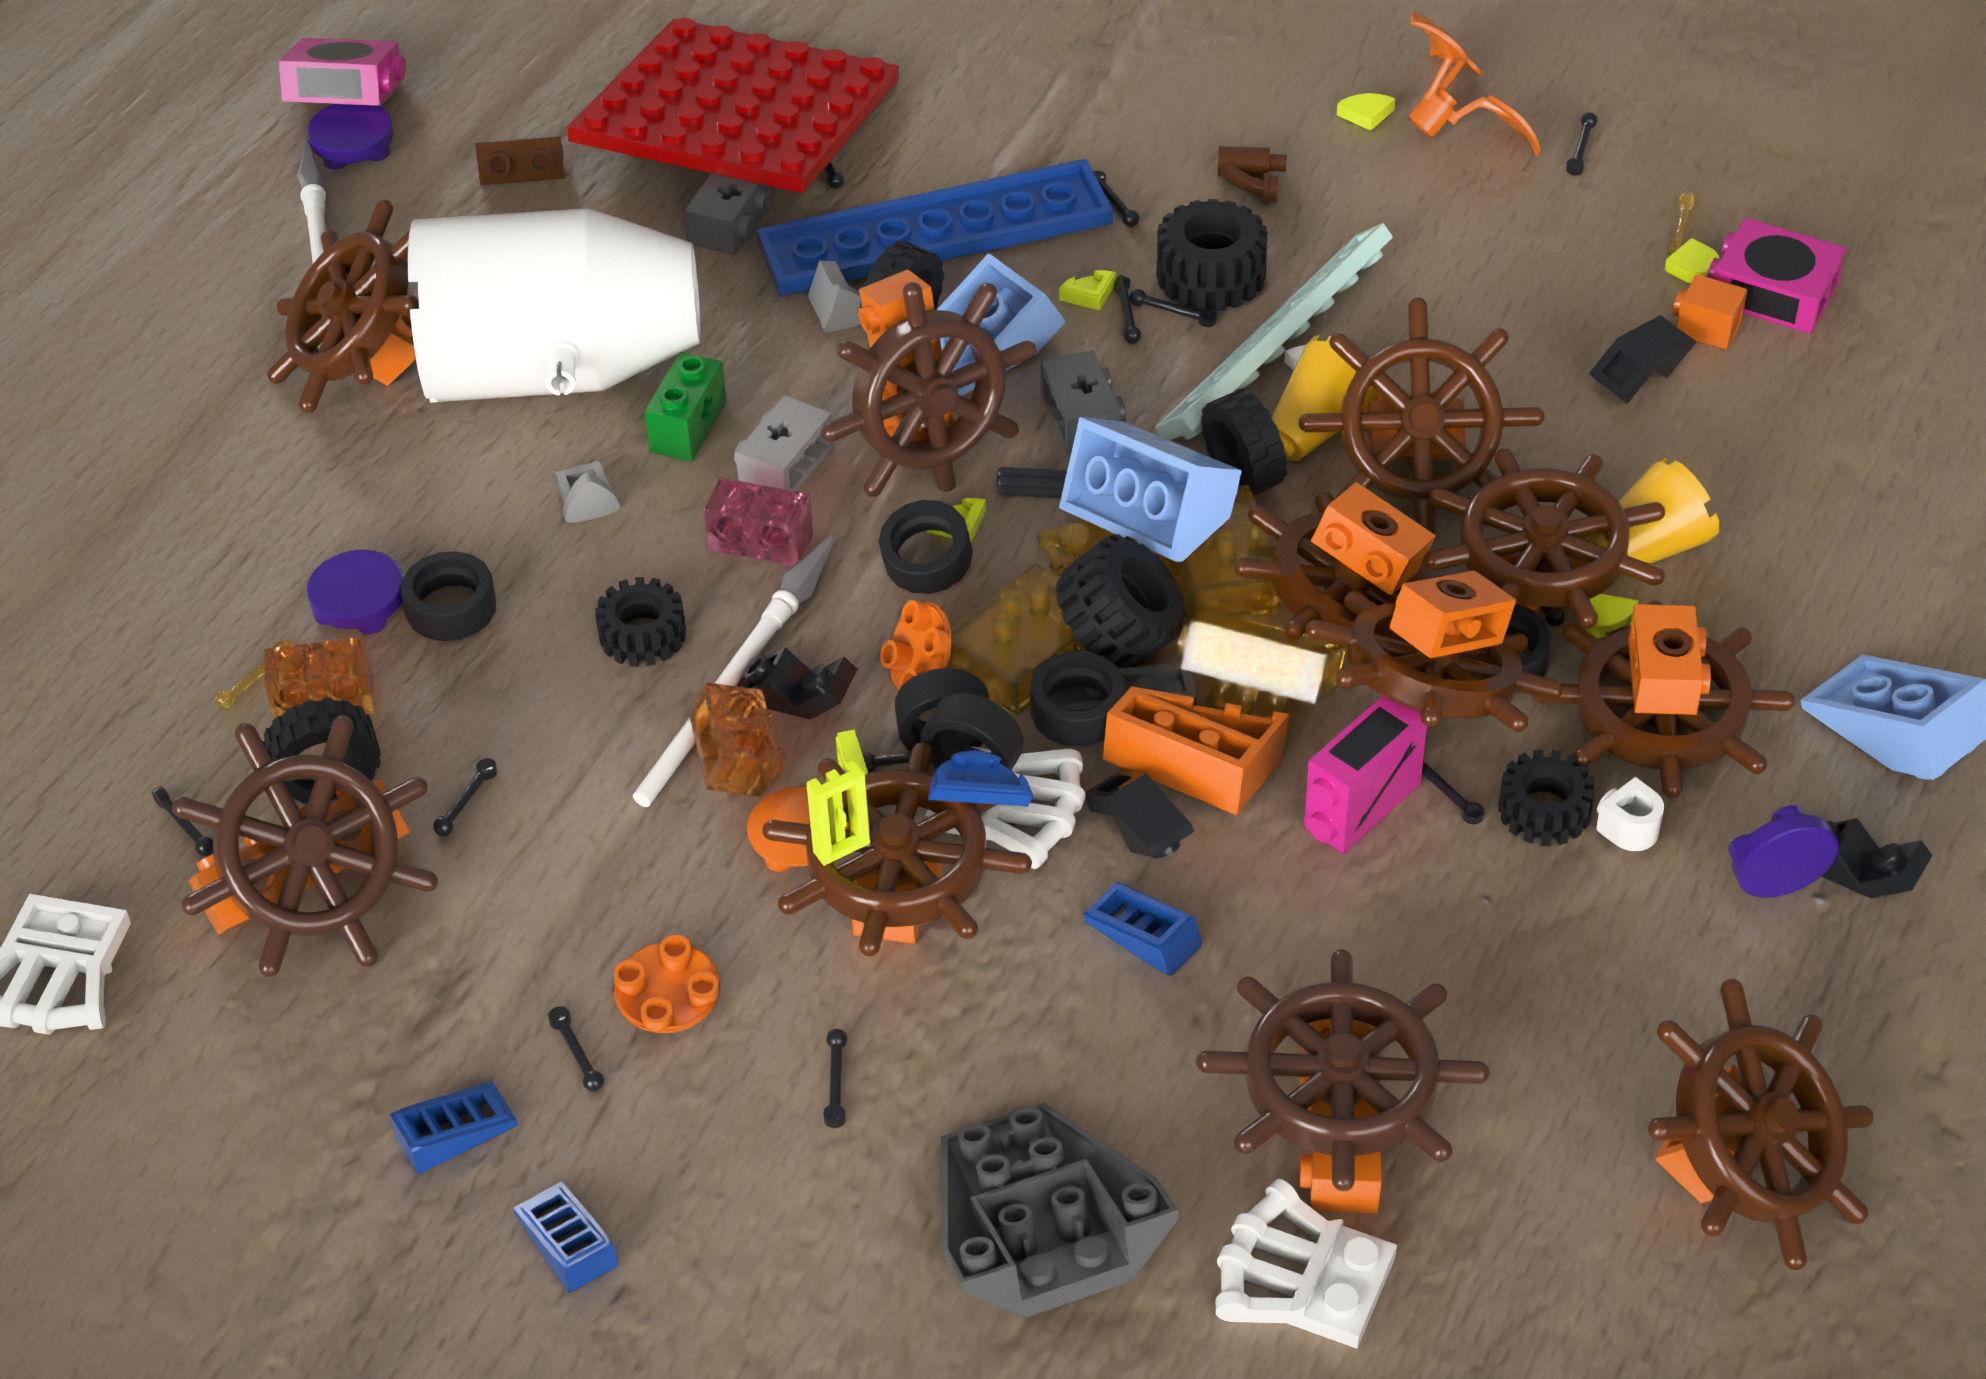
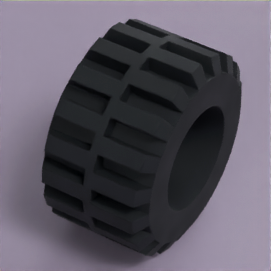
(1211, 254)
(1121, 601)

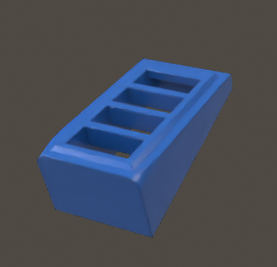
(1165, 949)
(442, 1145)
(582, 1265)

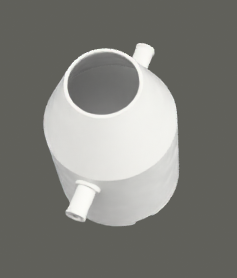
(546, 302)

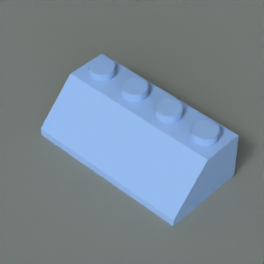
(1147, 487)

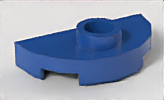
(979, 779)

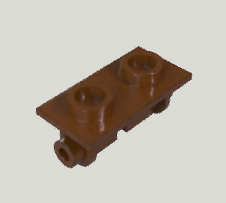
(520, 160)

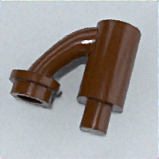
(1244, 164)

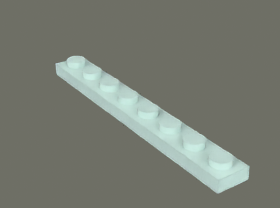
(1283, 325)

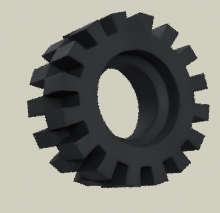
(640, 602)
(1540, 818)

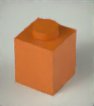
(1710, 310)

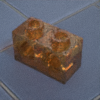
(319, 671)
(735, 740)

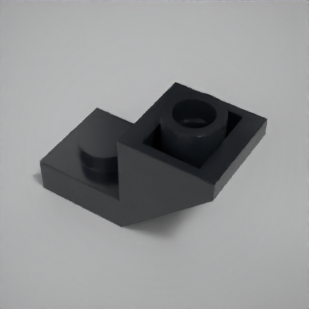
(1637, 355)
(795, 688)
(1142, 812)
(1873, 869)

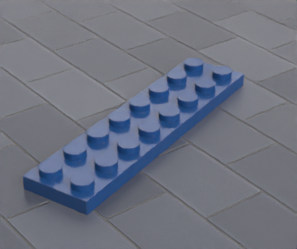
(942, 221)

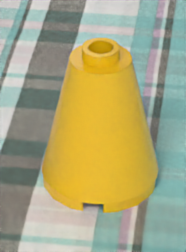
(1313, 387)
(1685, 520)

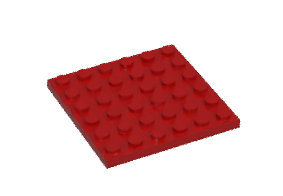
(735, 104)

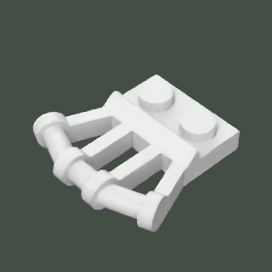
(1055, 821)
(64, 937)
(1337, 1286)

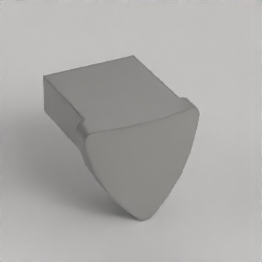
(833, 299)
(585, 493)

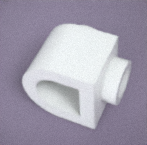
(1631, 816)

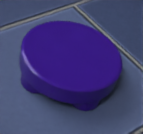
(350, 134)
(356, 590)
(1783, 853)

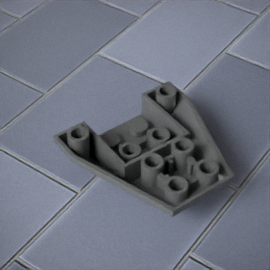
(1045, 1212)

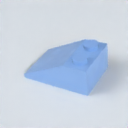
(1015, 315)
(1903, 713)

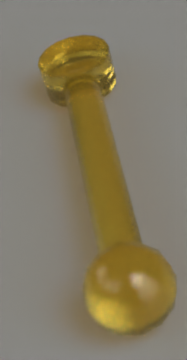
(1686, 202)
(226, 698)

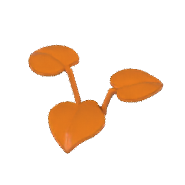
(1438, 105)

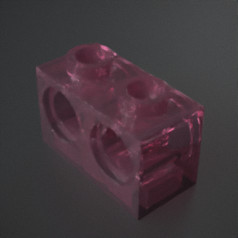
(758, 521)

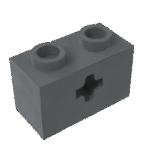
(726, 213)
(1078, 388)

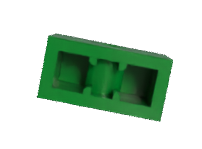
(685, 406)

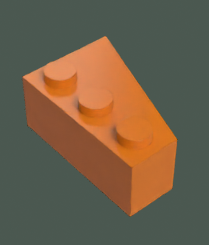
(1195, 748)

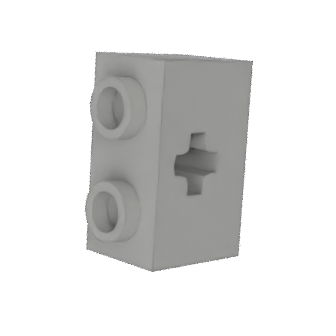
(784, 446)

